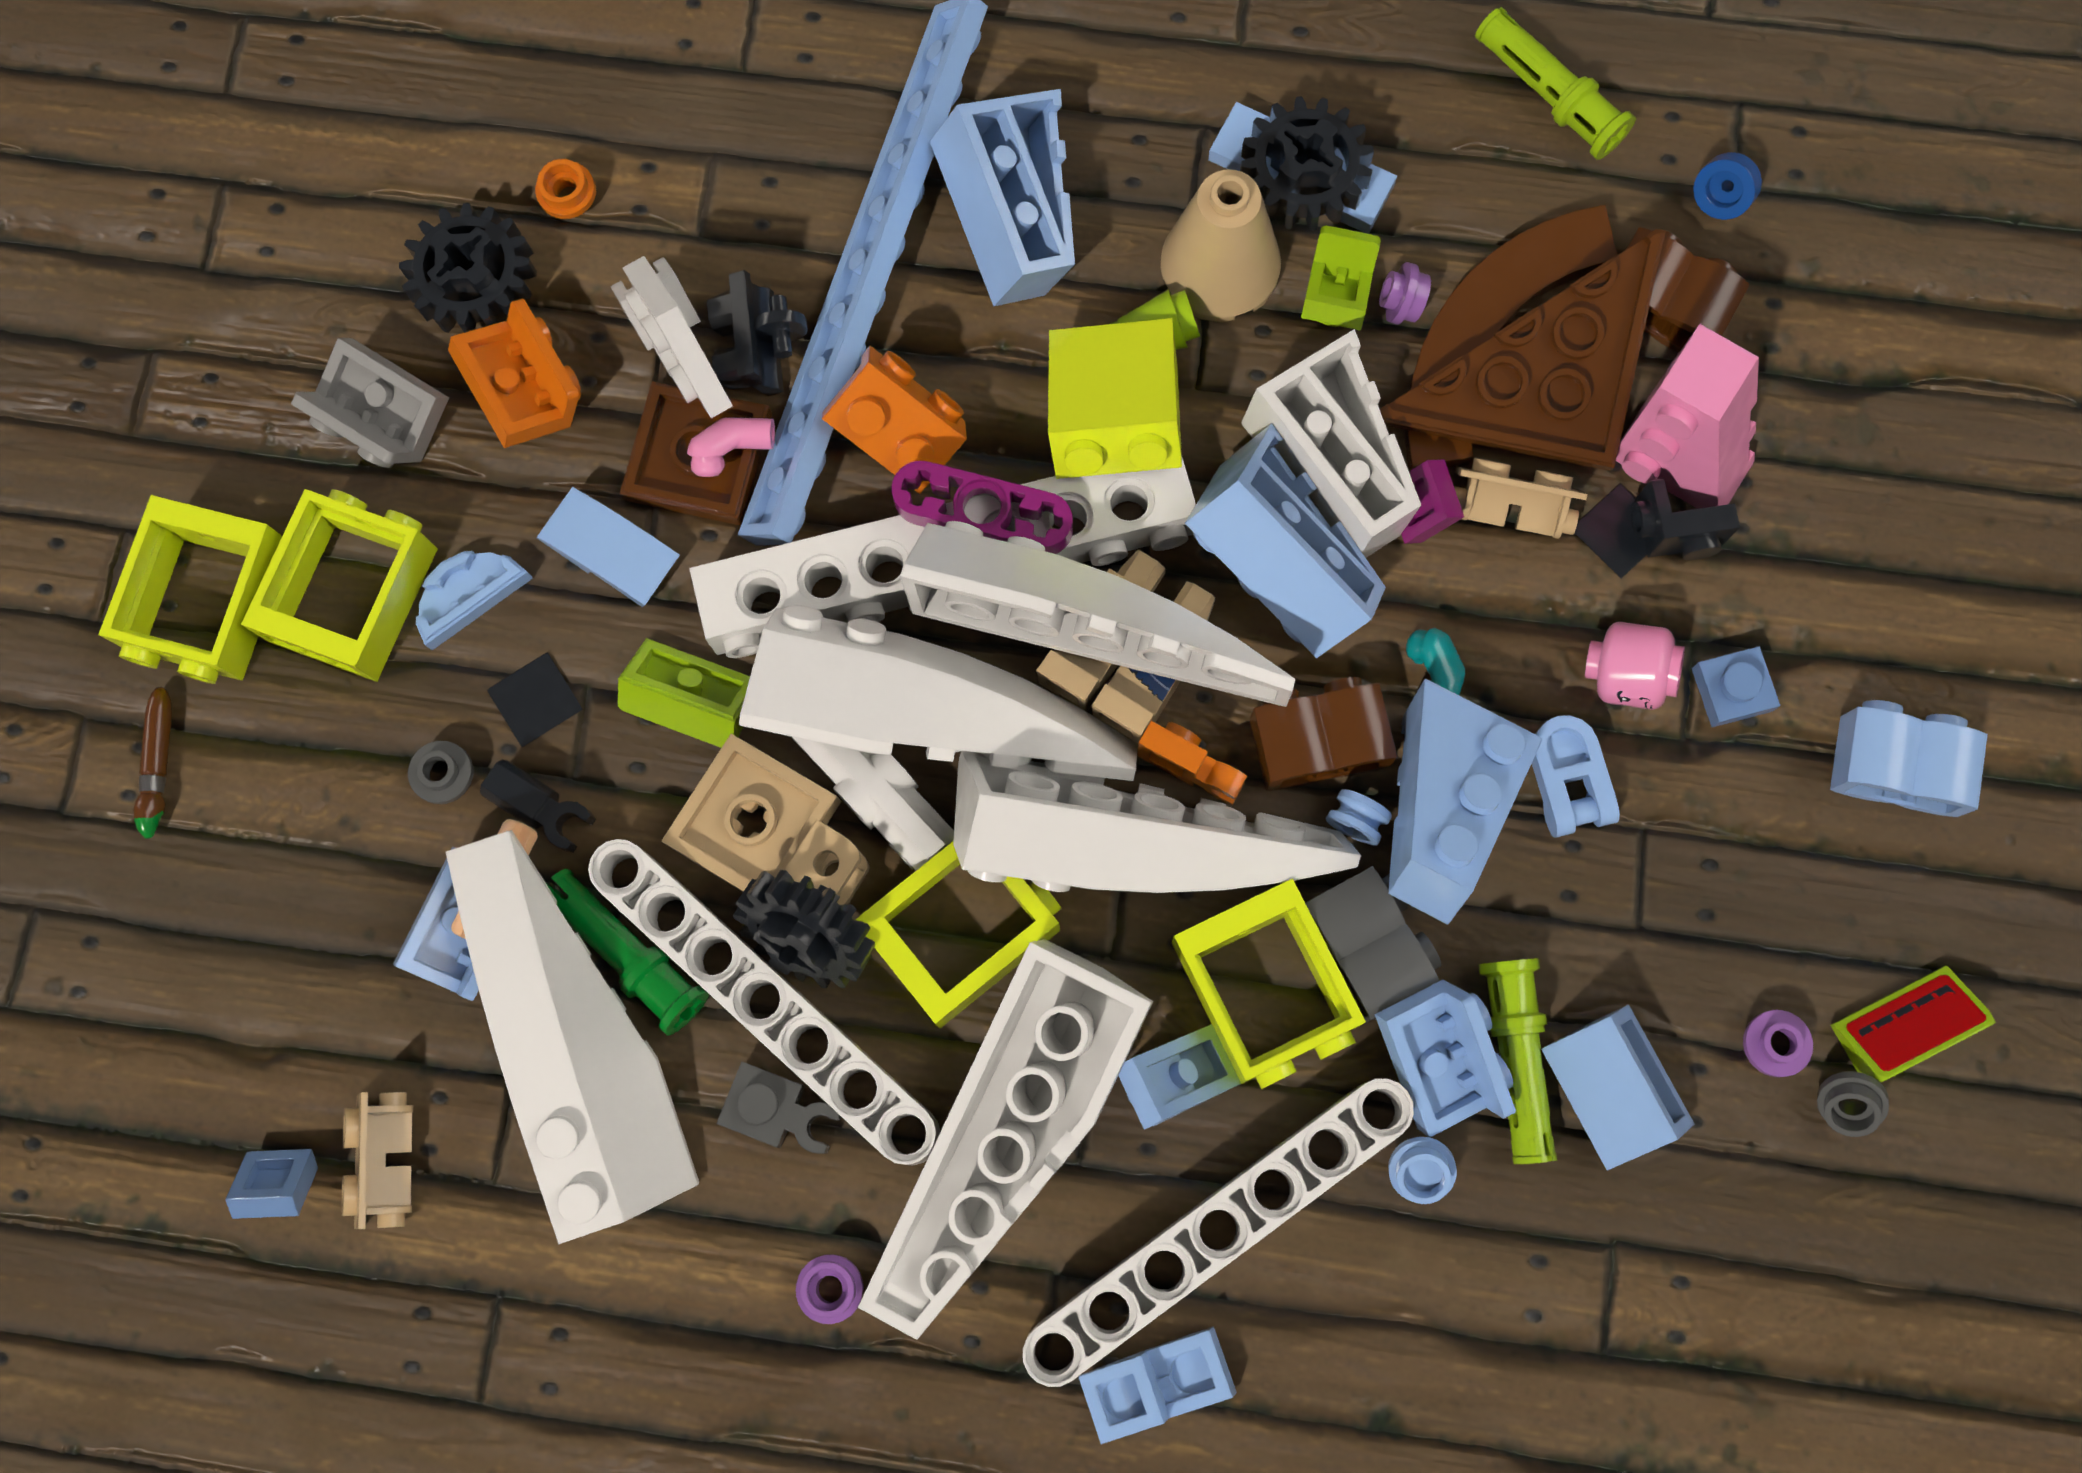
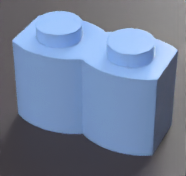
(1909, 760)

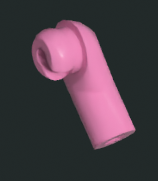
(725, 435)

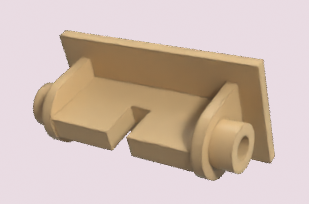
(1542, 502)
(374, 1186)

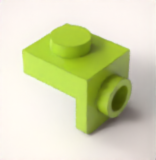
(1341, 277)

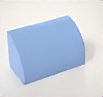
(1618, 1088)

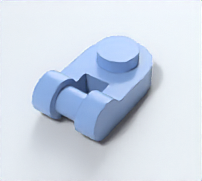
(1567, 755)

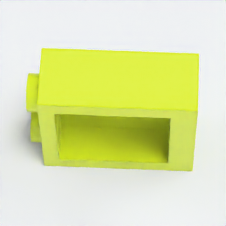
(296, 560)
(149, 570)
(1239, 921)
(940, 1006)

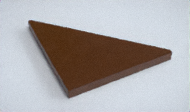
(1553, 377)

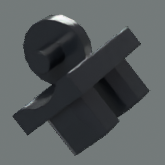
(761, 334)

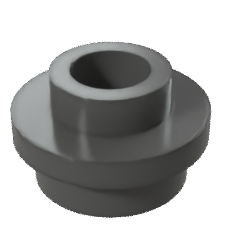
(453, 784)
(1853, 1117)

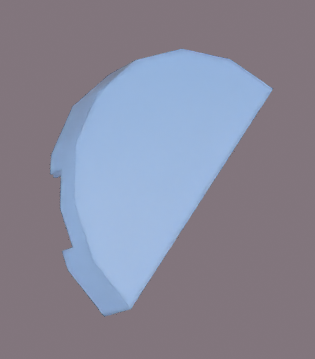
(463, 591)

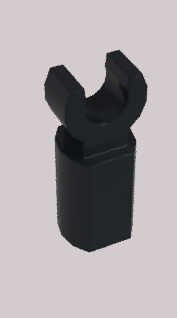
(532, 802)

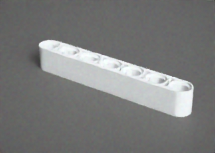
(736, 985)
(1252, 1222)

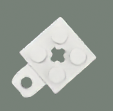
(663, 322)

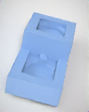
(608, 546)
(1157, 1385)

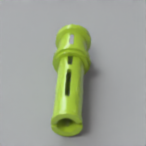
(1572, 98)
(1517, 1029)

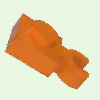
(1179, 754)

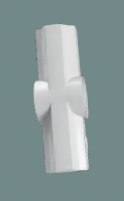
(883, 798)

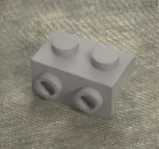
(373, 405)

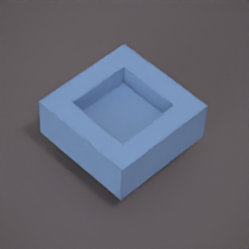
(1735, 686)
(272, 1183)

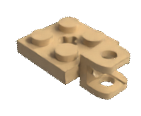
(795, 828)

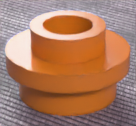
(560, 175)

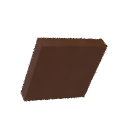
(661, 468)

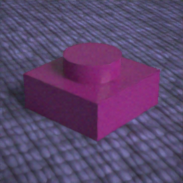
(1437, 499)

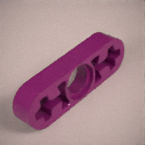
(942, 478)

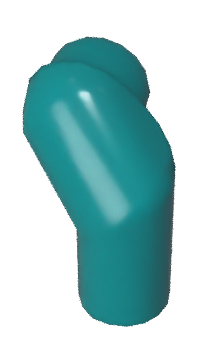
(1439, 657)

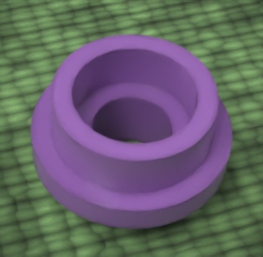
(1405, 294)
(1759, 1049)
(808, 1289)

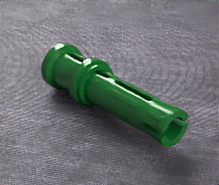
(642, 970)

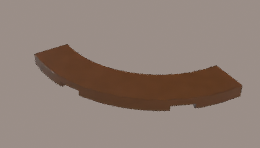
(1493, 295)

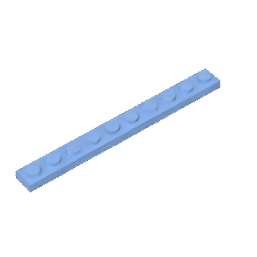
(862, 273)

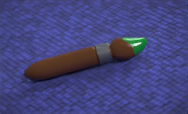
(153, 764)

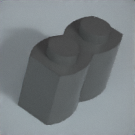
(1373, 942)

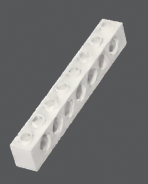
(851, 554)

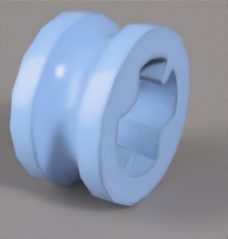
(1359, 817)

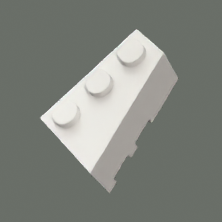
(1341, 441)

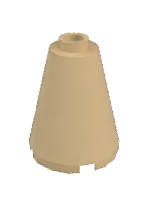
(1223, 249)

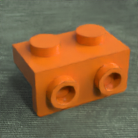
(517, 376)
(896, 416)

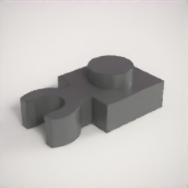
(769, 1107)

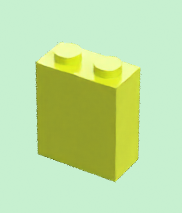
(1114, 399)

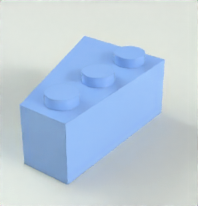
(1008, 191)
(1283, 547)
(1454, 797)

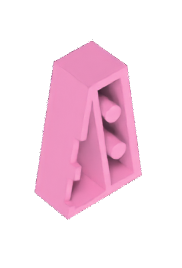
(1697, 423)

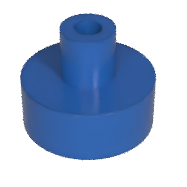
(1727, 185)

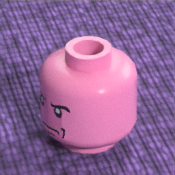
(1635, 665)

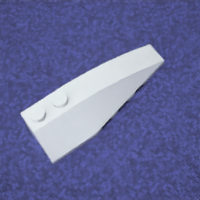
(1077, 609)
(881, 688)
(1094, 837)
(568, 1052)
(1010, 1128)

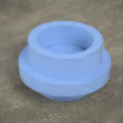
(1422, 1170)

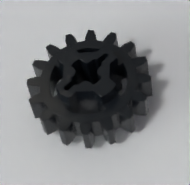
(1304, 156)
(440, 273)
(804, 929)

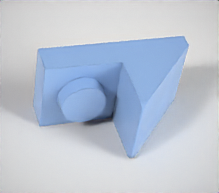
(1177, 1076)

